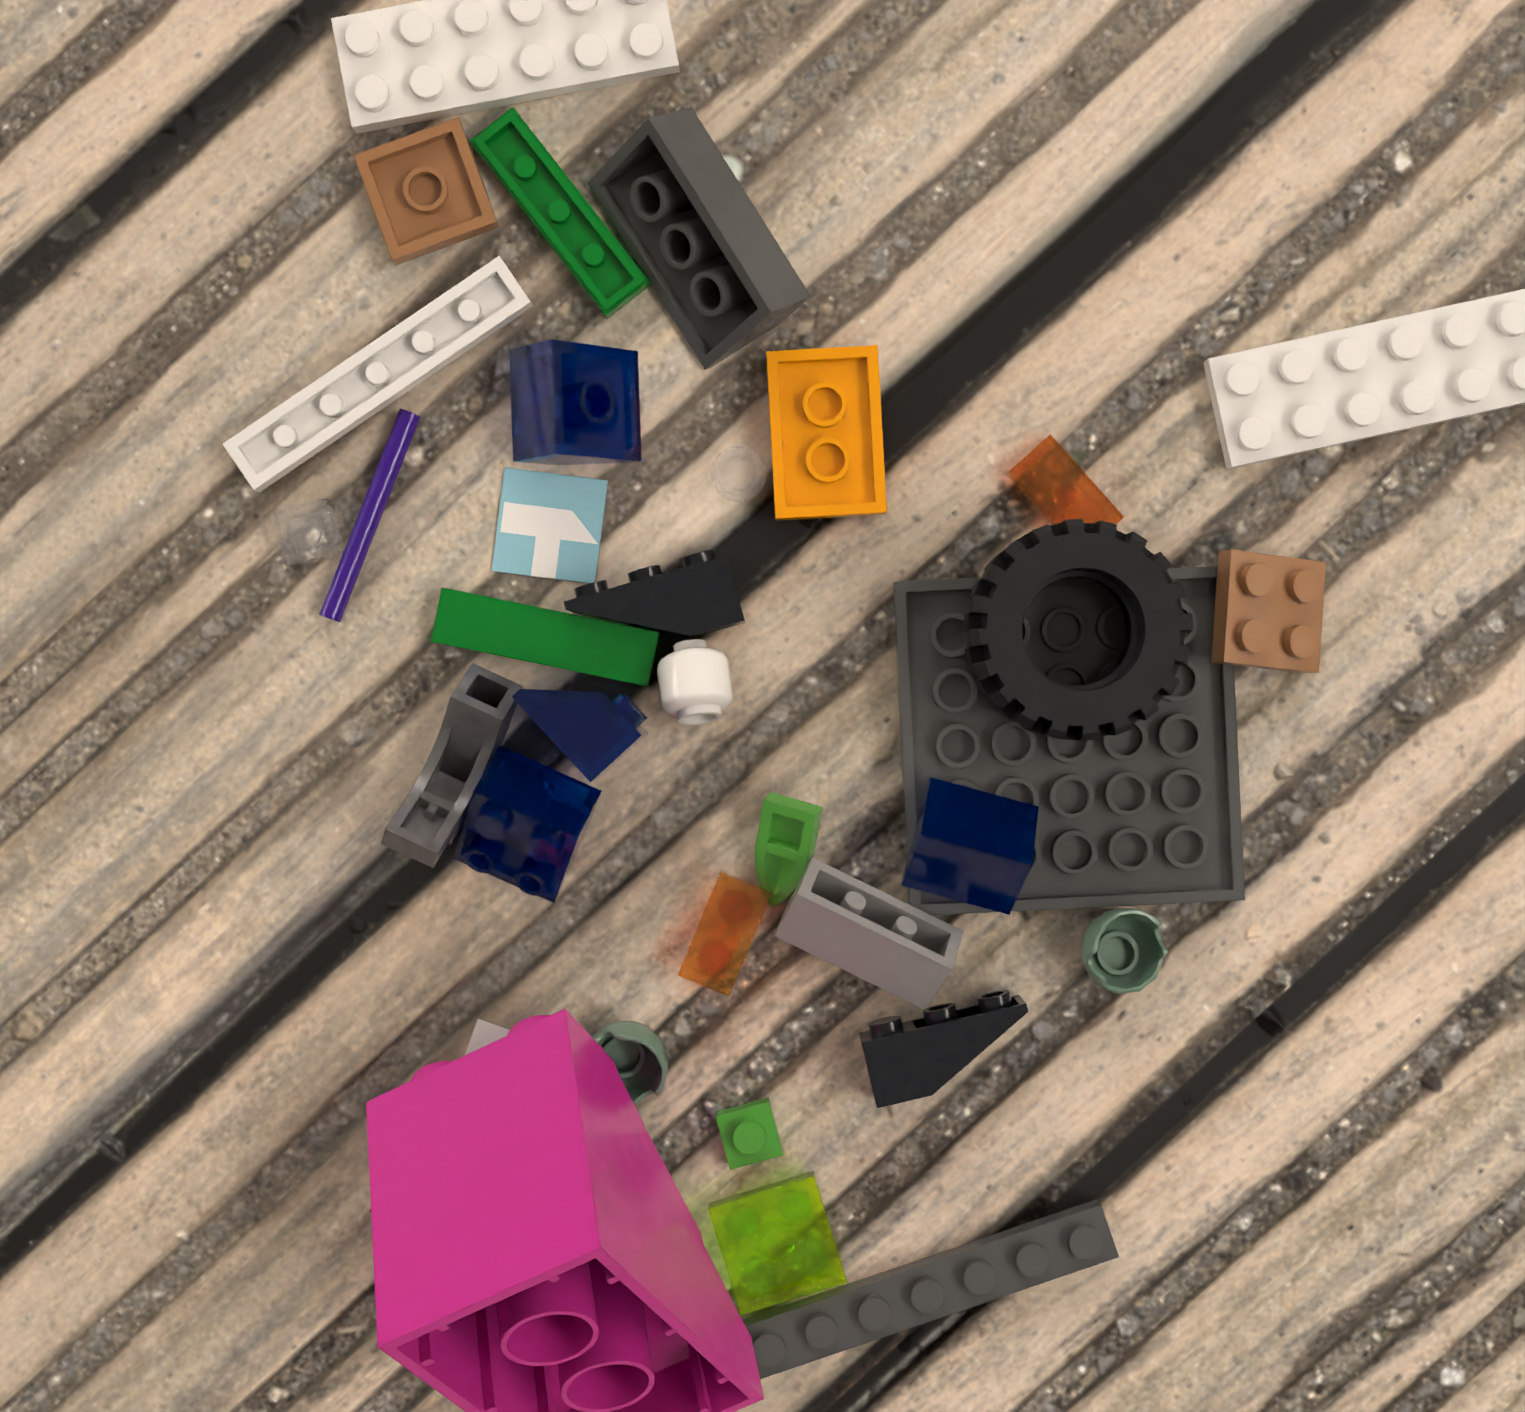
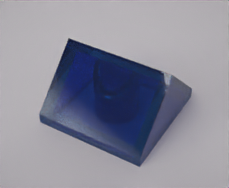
(971, 846)

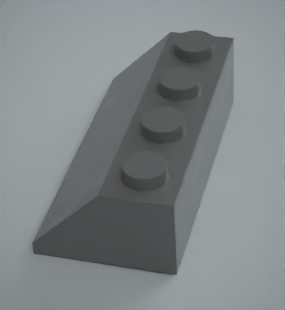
(697, 236)

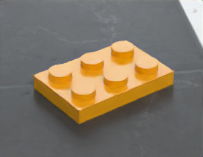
(826, 432)

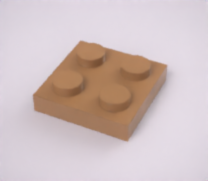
(426, 191)
(1268, 611)

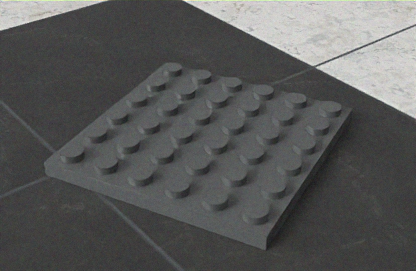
(1117, 815)

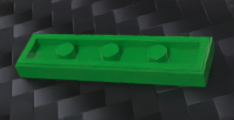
(560, 212)
(545, 636)

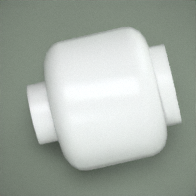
(695, 682)

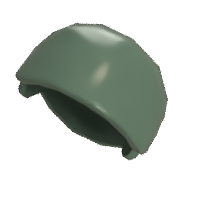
(1123, 950)
(637, 1055)

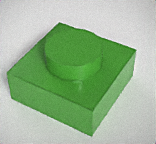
(749, 1133)

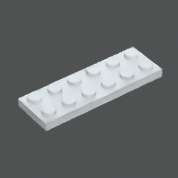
(488, 54)
(1369, 379)

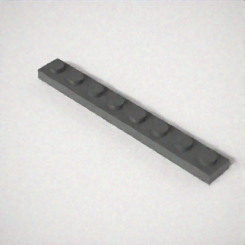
(931, 1288)

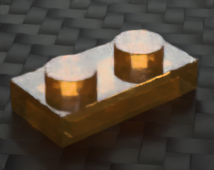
(1061, 487)
(724, 933)

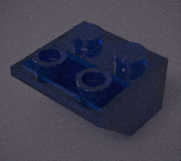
(526, 824)

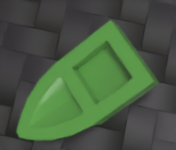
(785, 843)

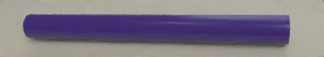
(369, 515)

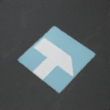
(549, 525)

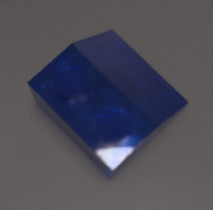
(574, 404)
(586, 726)

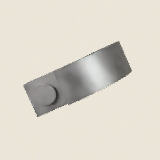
(466, 743)

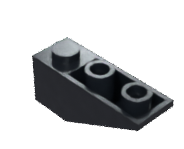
(679, 602)
(925, 1053)

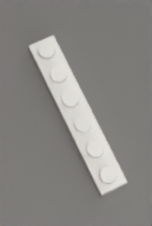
(378, 374)

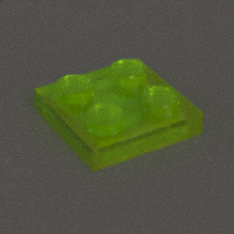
(777, 1242)

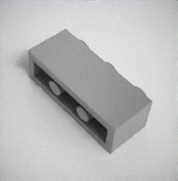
(869, 933)

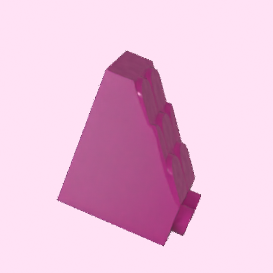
(541, 1240)

